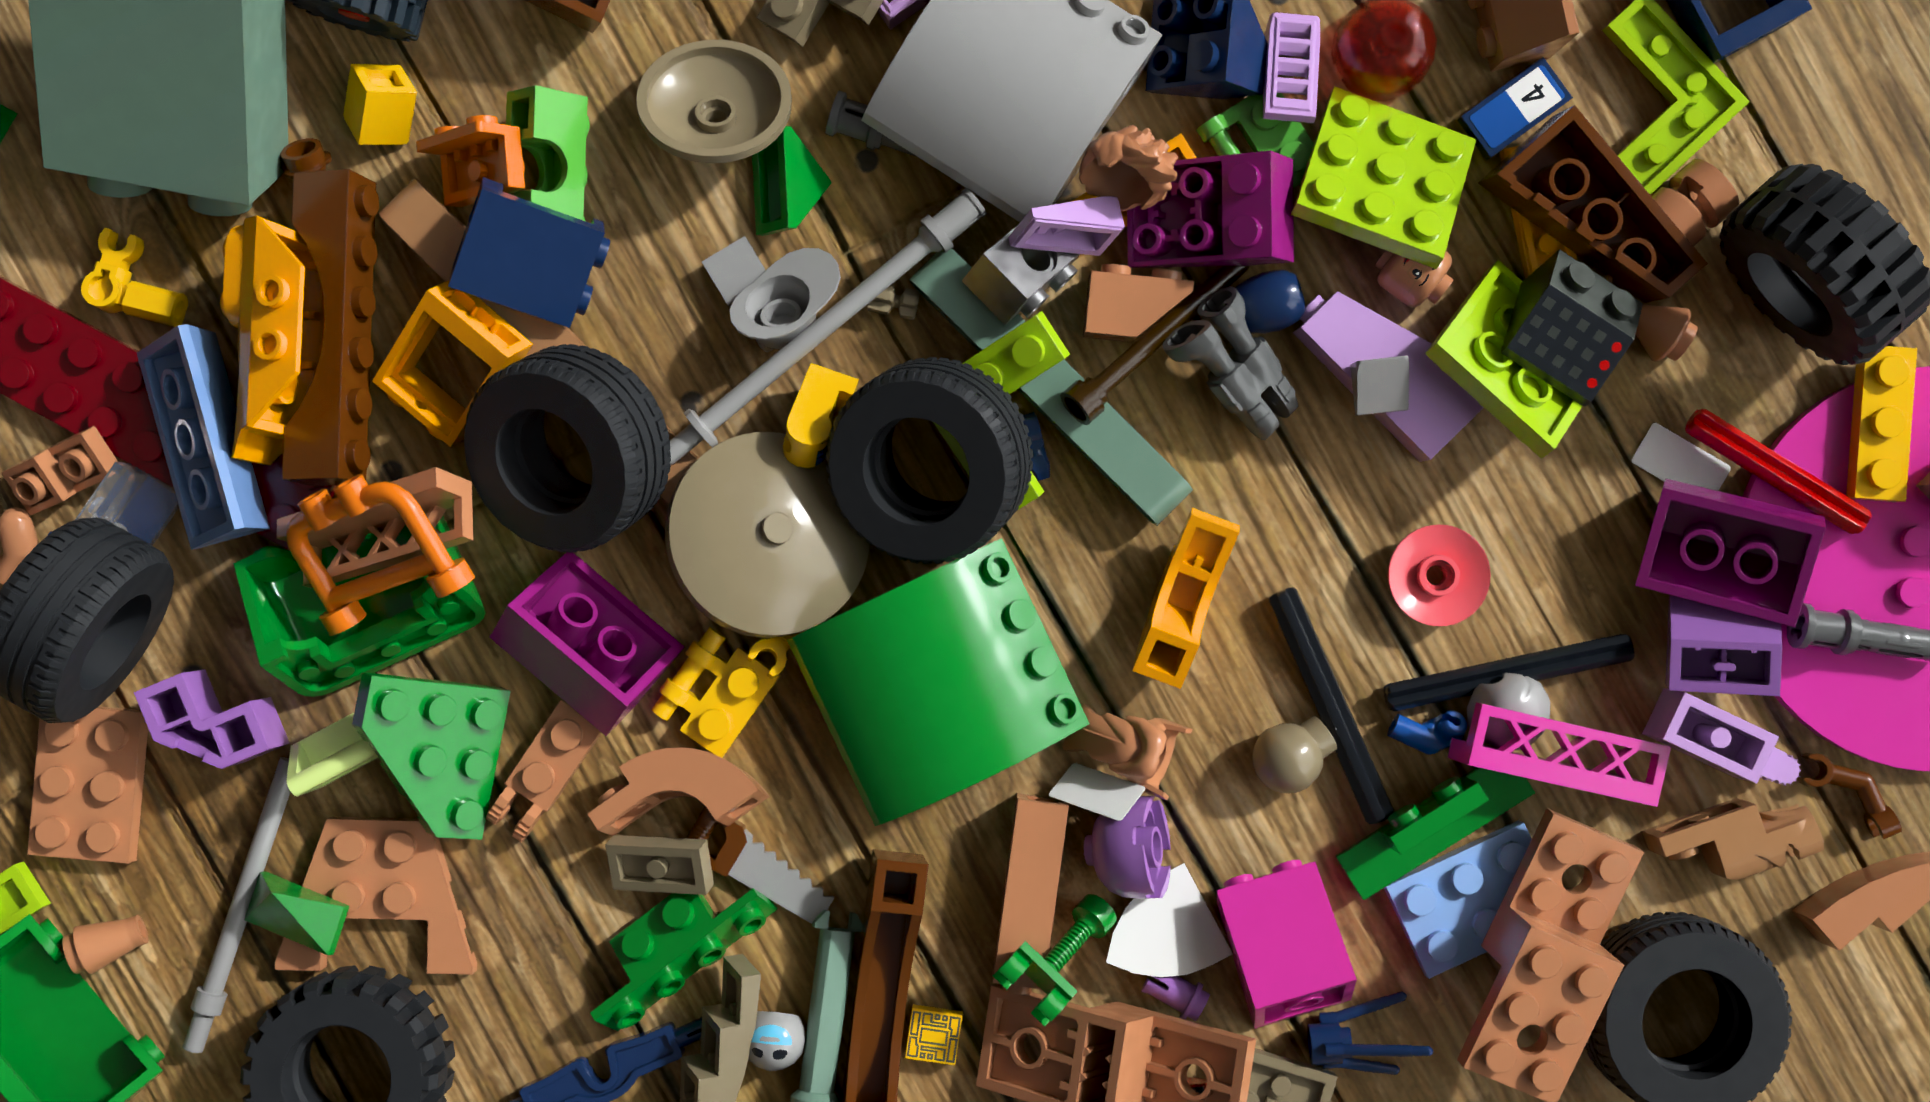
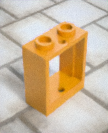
(472, 325)

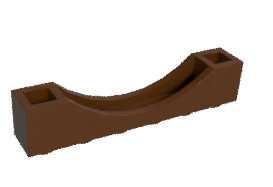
(330, 428)
(883, 975)

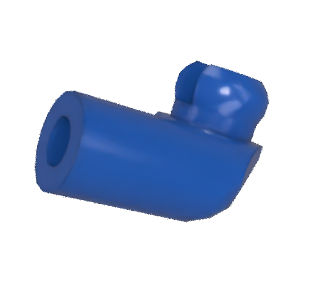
(1431, 735)

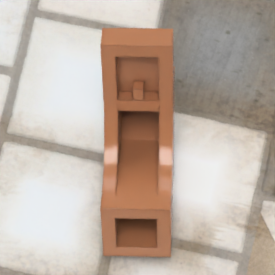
(674, 774)

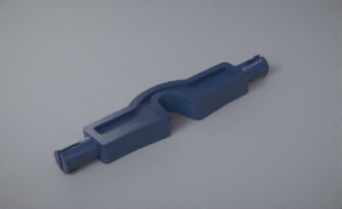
(627, 1061)

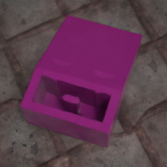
(1218, 215)

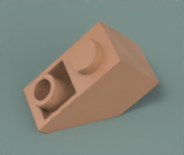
(1129, 305)

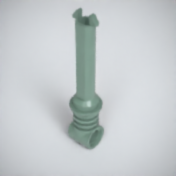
(826, 1010)

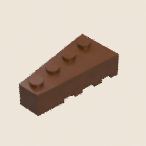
(1595, 207)

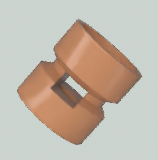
(1697, 199)

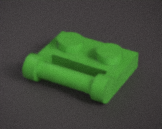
(1262, 134)

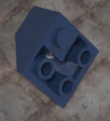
(1207, 49)

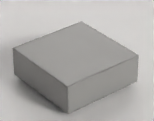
(734, 268)

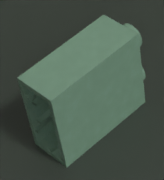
(164, 96)

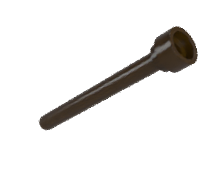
(1087, 398)

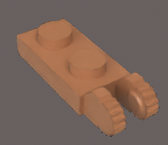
(546, 767)

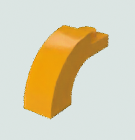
(1183, 598)

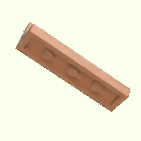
(433, 490)

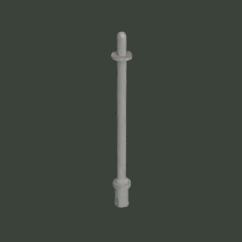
(933, 236)

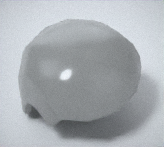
(1512, 693)

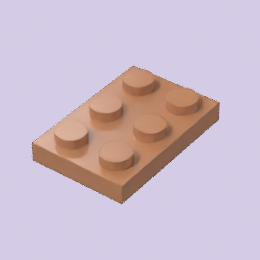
(89, 787)

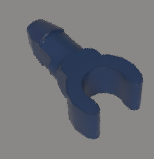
(1040, 461)

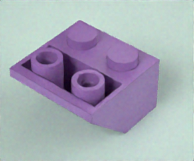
(1721, 650)

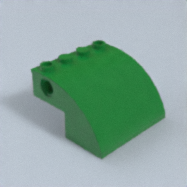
(938, 683)

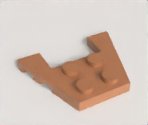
(386, 873)

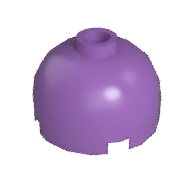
(1131, 851)

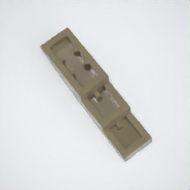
(724, 1037)

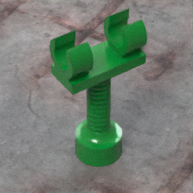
(1092, 918)

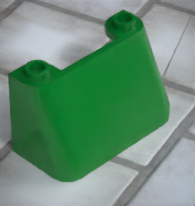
(397, 624)
(58, 1032)

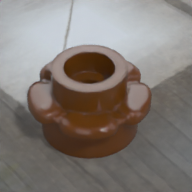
(304, 156)

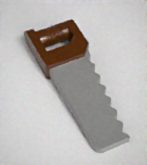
(760, 869)

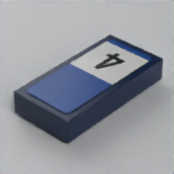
(1515, 108)

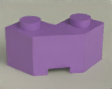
(187, 716)

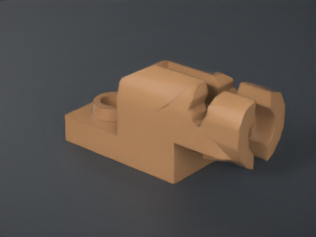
(1738, 837)

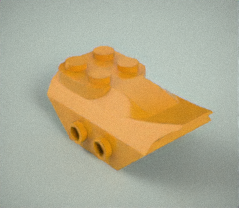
(279, 314)

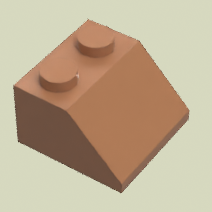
(1523, 30)

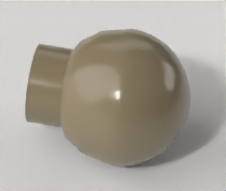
(1292, 755)

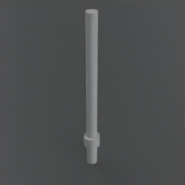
(211, 996)

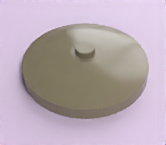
(761, 539)

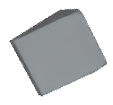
(1380, 385)

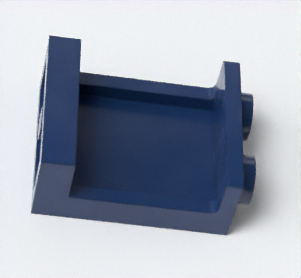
(528, 256)

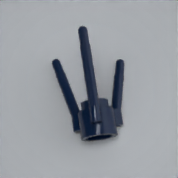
(1333, 1046)

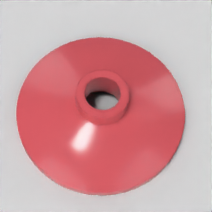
(1463, 580)

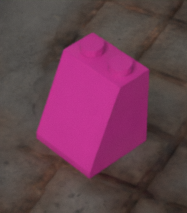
(1285, 943)

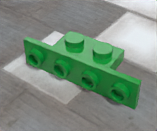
(1430, 827)
(673, 945)

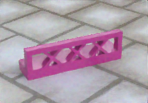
(1552, 769)

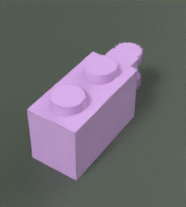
(1719, 739)

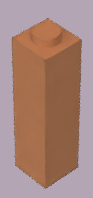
(1031, 881)

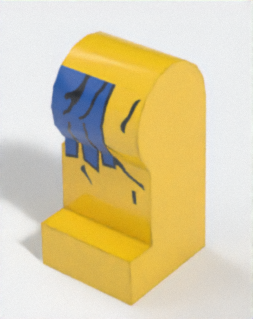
(812, 413)

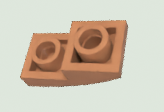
(60, 470)

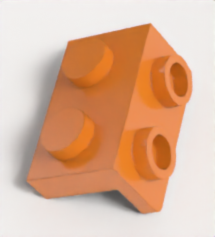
(476, 152)

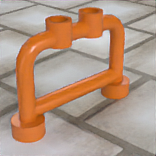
(352, 499)

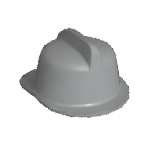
(786, 297)

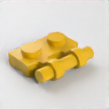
(727, 703)

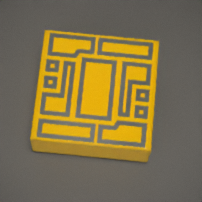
(933, 1034)

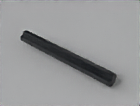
(1536, 665)
(1331, 705)

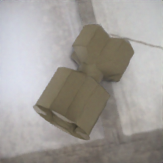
(906, 303)

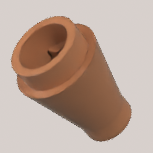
(101, 943)

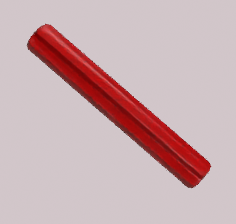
(1778, 471)

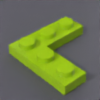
(1697, 91)
(1013, 363)

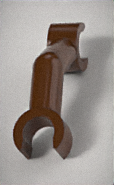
(1878, 817)

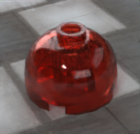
(1384, 48)

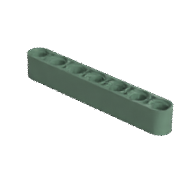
(1106, 442)

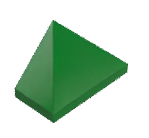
(785, 184)
(296, 913)

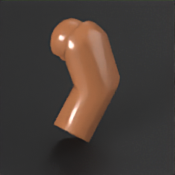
(16, 538)

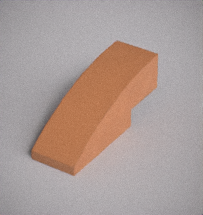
(1875, 895)

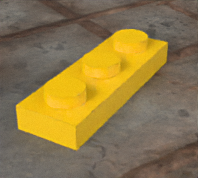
(1882, 426)

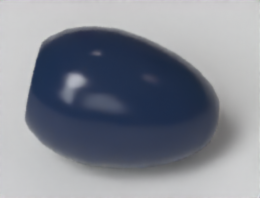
(1272, 301)

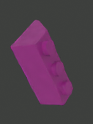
(1731, 552)
(586, 641)

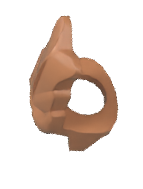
(1131, 746)

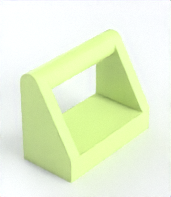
(327, 757)

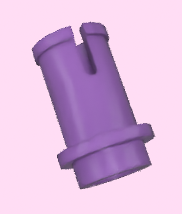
(1179, 995)

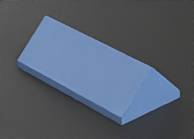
(197, 431)

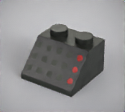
(1571, 326)

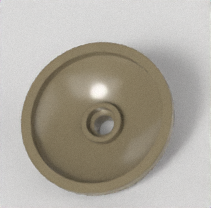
(714, 101)

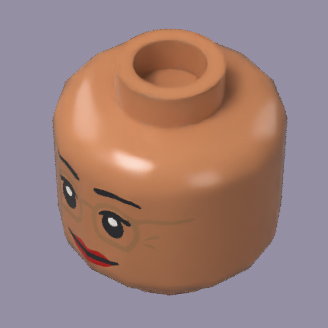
(1411, 280)

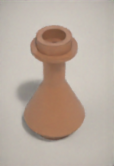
(1664, 330)

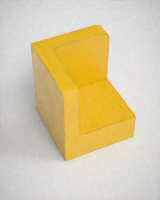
(379, 104)

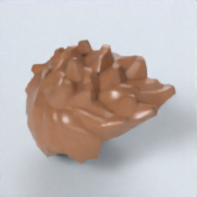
(1129, 167)

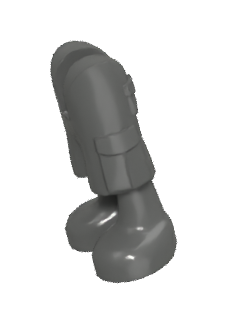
(1246, 379)

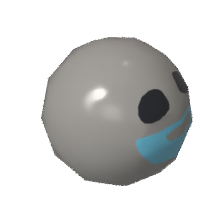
(777, 1040)

